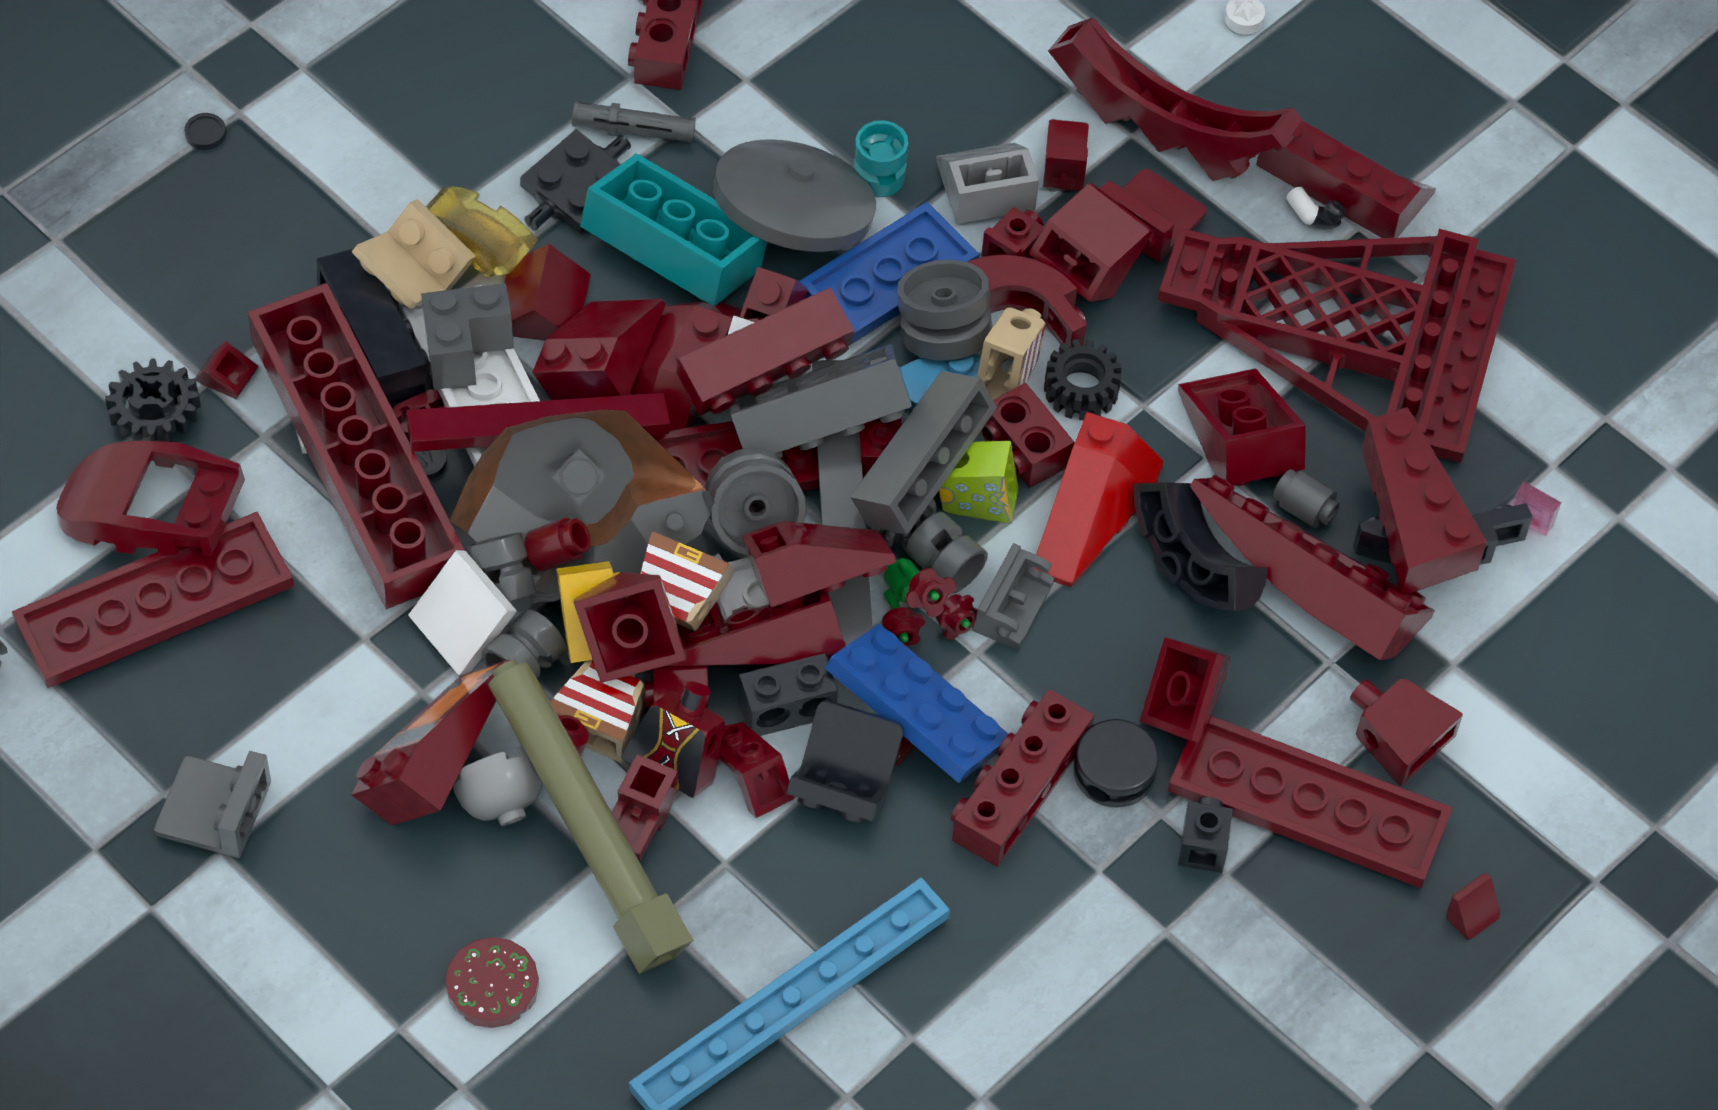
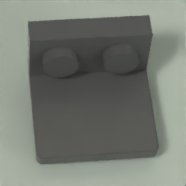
(215, 803)

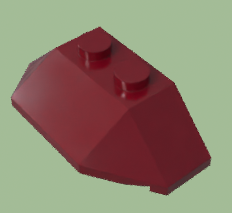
(679, 332)

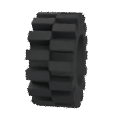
(1084, 360)

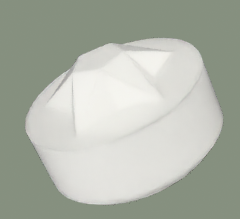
(1244, 16)

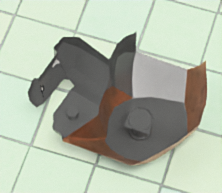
(585, 469)

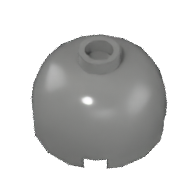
(498, 787)

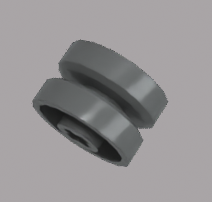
(944, 309)
(750, 477)

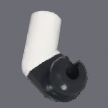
(1315, 215)

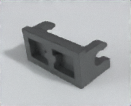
(1014, 597)

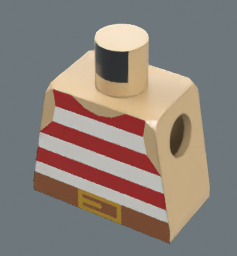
(1015, 338)
(688, 576)
(605, 709)

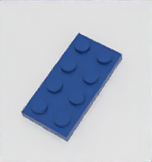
(869, 273)
(910, 692)

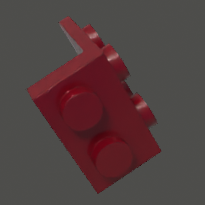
(1159, 207)

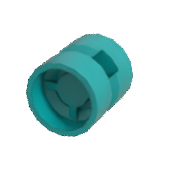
(882, 156)

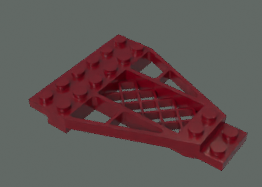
(1447, 343)

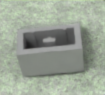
(989, 181)

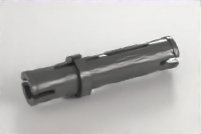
(633, 121)

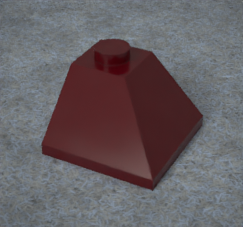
(1184, 688)

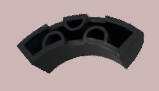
(1189, 551)

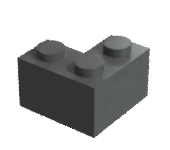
(464, 324)

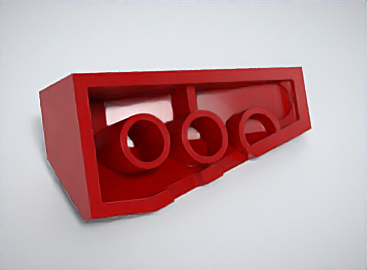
(1095, 495)

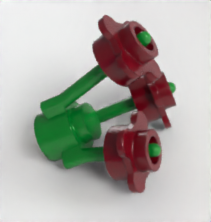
(928, 592)

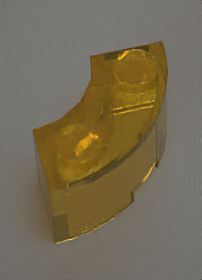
(492, 235)

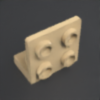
(415, 256)

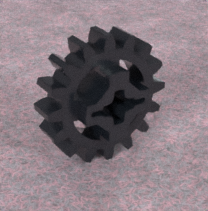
(153, 401)

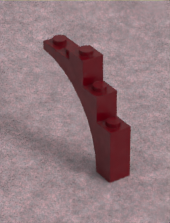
(1170, 118)

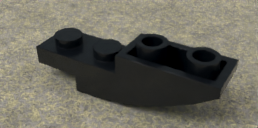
(1499, 527)

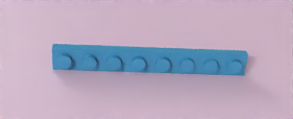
(790, 999)

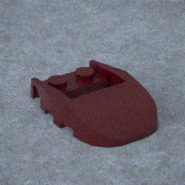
(106, 481)

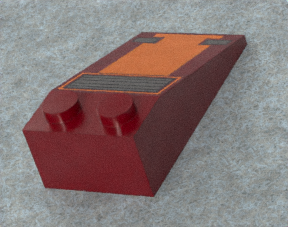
(425, 757)

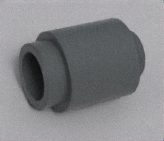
(1306, 498)

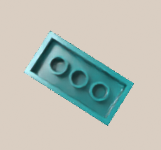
(671, 229)

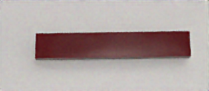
(482, 424)

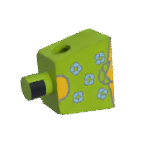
(983, 483)

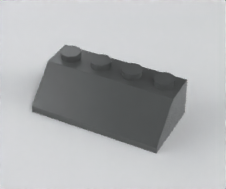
(823, 403)

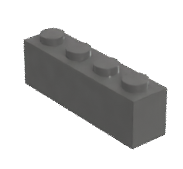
(923, 452)

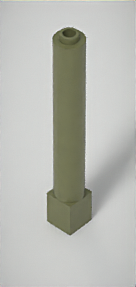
(646, 922)

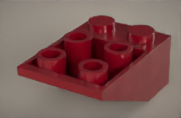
(808, 557)

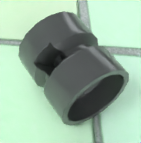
(942, 547)
(502, 563)
(531, 641)

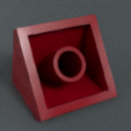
(545, 292)
(629, 626)

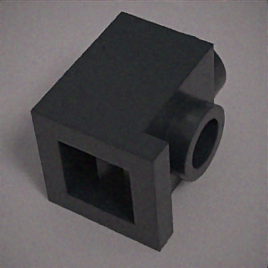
(1205, 835)

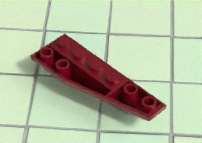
(1316, 576)

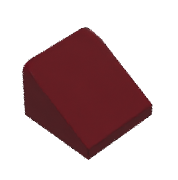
(227, 370)
(1474, 907)

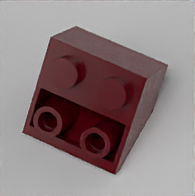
(1092, 242)

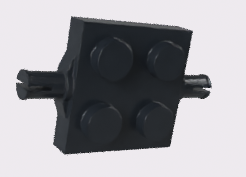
(565, 174)

